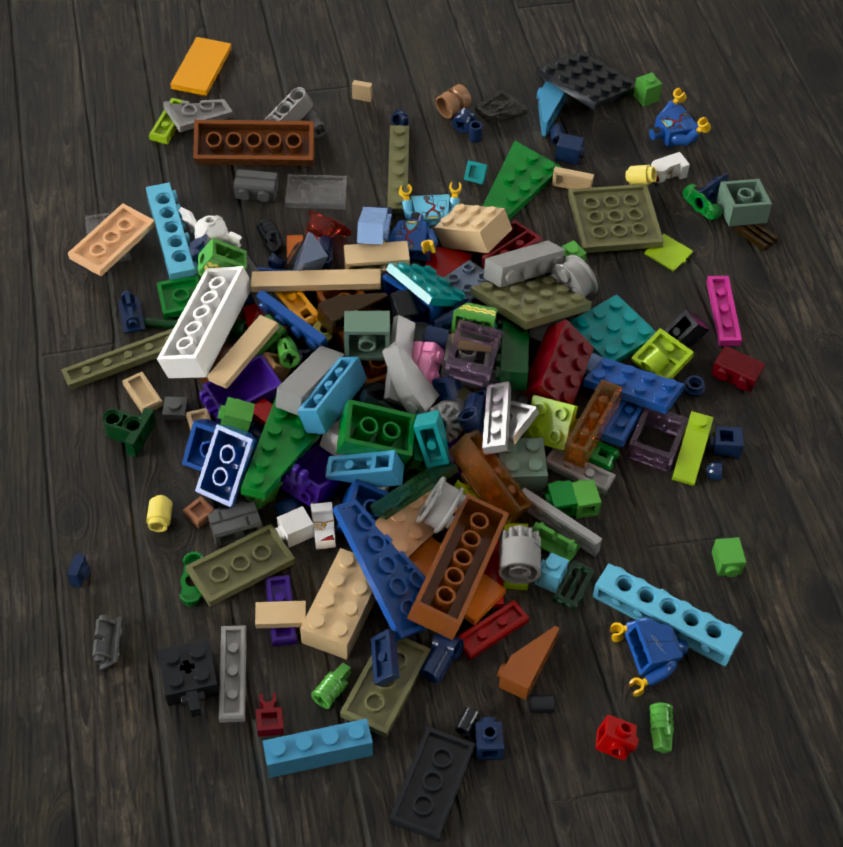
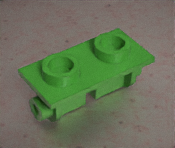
(556, 543)

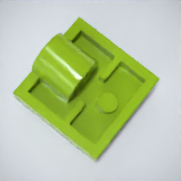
(662, 355)
(553, 422)

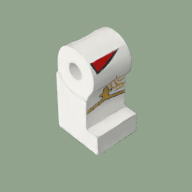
(670, 167)
(323, 525)

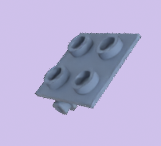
(465, 277)

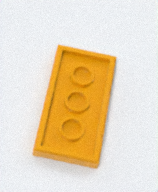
(201, 66)

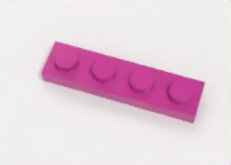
(724, 311)

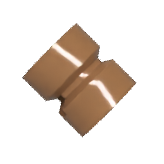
(453, 100)

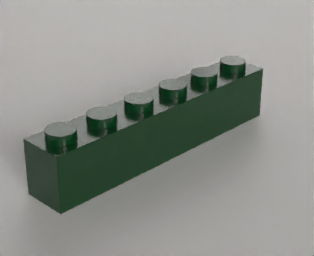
(512, 354)

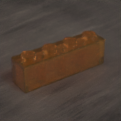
(592, 423)
(489, 476)

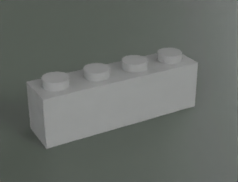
(523, 263)
(305, 378)

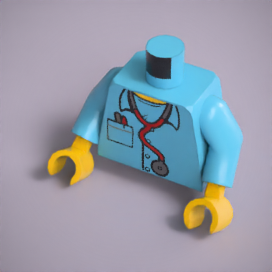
(430, 206)

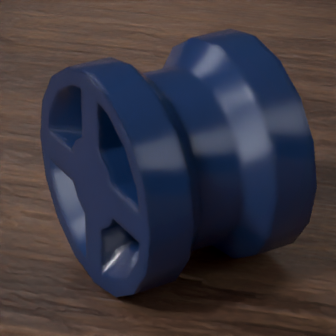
(462, 120)

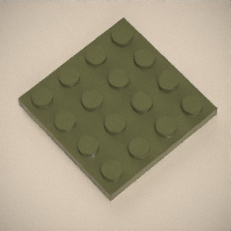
(615, 218)
(532, 300)

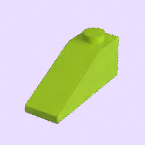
(692, 448)

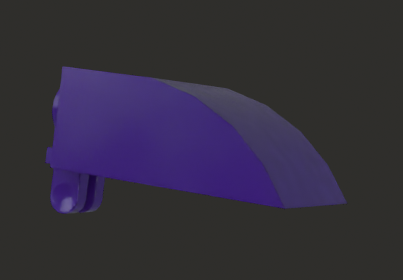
(251, 385)
(308, 478)

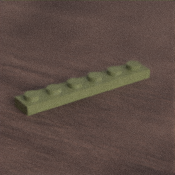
(398, 166)
(115, 361)

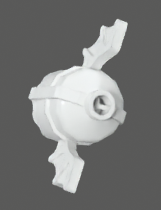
(210, 225)

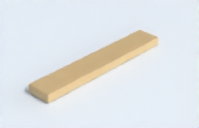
(316, 280)

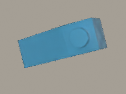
(549, 105)
(373, 468)

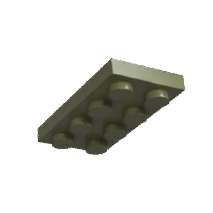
(240, 565)
(384, 703)

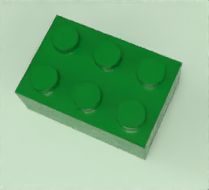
(375, 429)

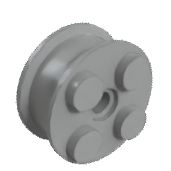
(576, 275)
(440, 505)

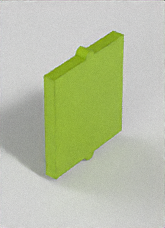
(671, 254)

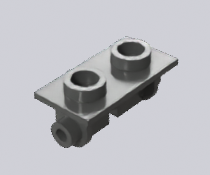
(107, 650)

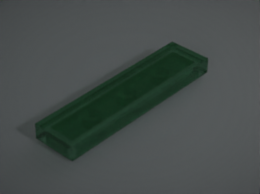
(412, 490)

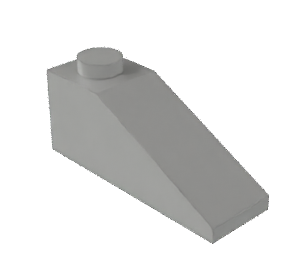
(409, 382)

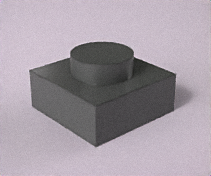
(175, 408)

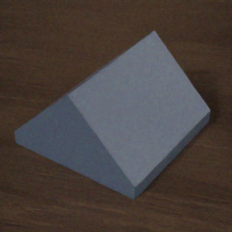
(310, 255)

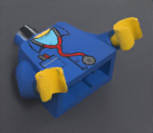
(676, 125)
(418, 235)
(653, 650)

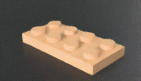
(111, 239)
(404, 529)

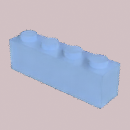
(373, 225)

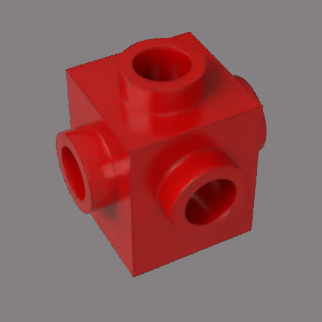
(616, 737)

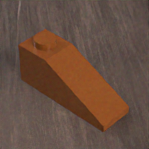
(526, 664)

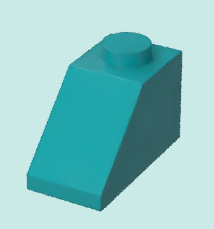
(432, 438)

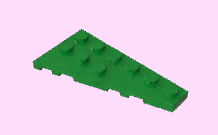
(520, 179)

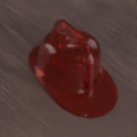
(326, 226)

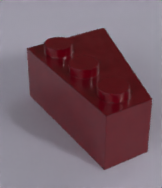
(517, 238)

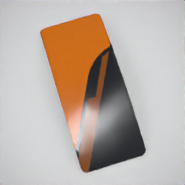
(294, 244)

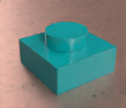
(475, 172)

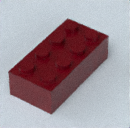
(559, 364)

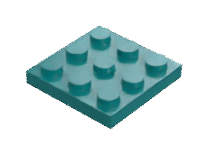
(426, 284)
(613, 329)

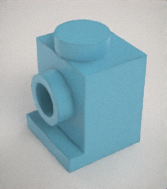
(552, 572)

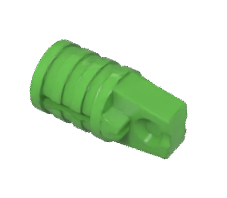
(287, 349)
(331, 686)
(661, 726)

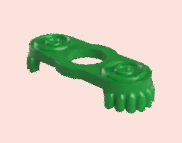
(709, 210)
(190, 595)

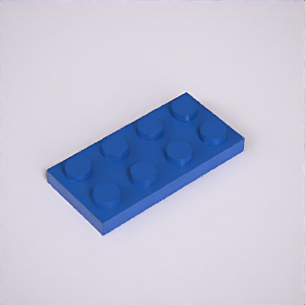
(638, 385)

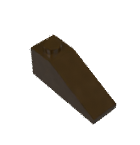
(332, 310)

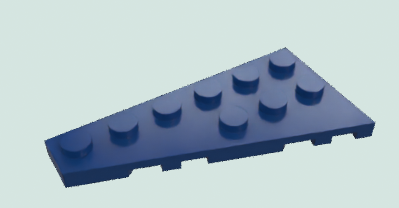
(388, 572)

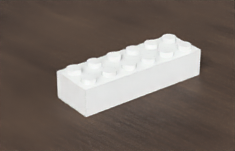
(205, 323)

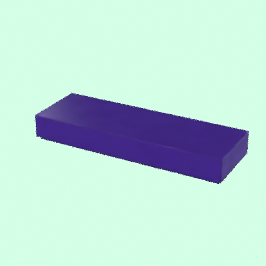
(280, 590)

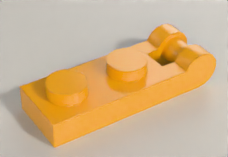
(298, 304)

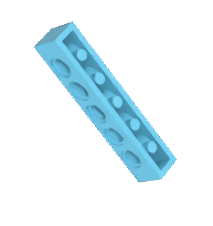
(171, 231)
(631, 604)

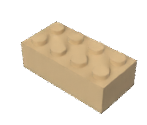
(339, 608)

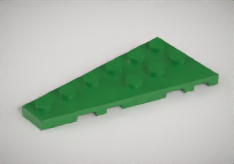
(276, 452)

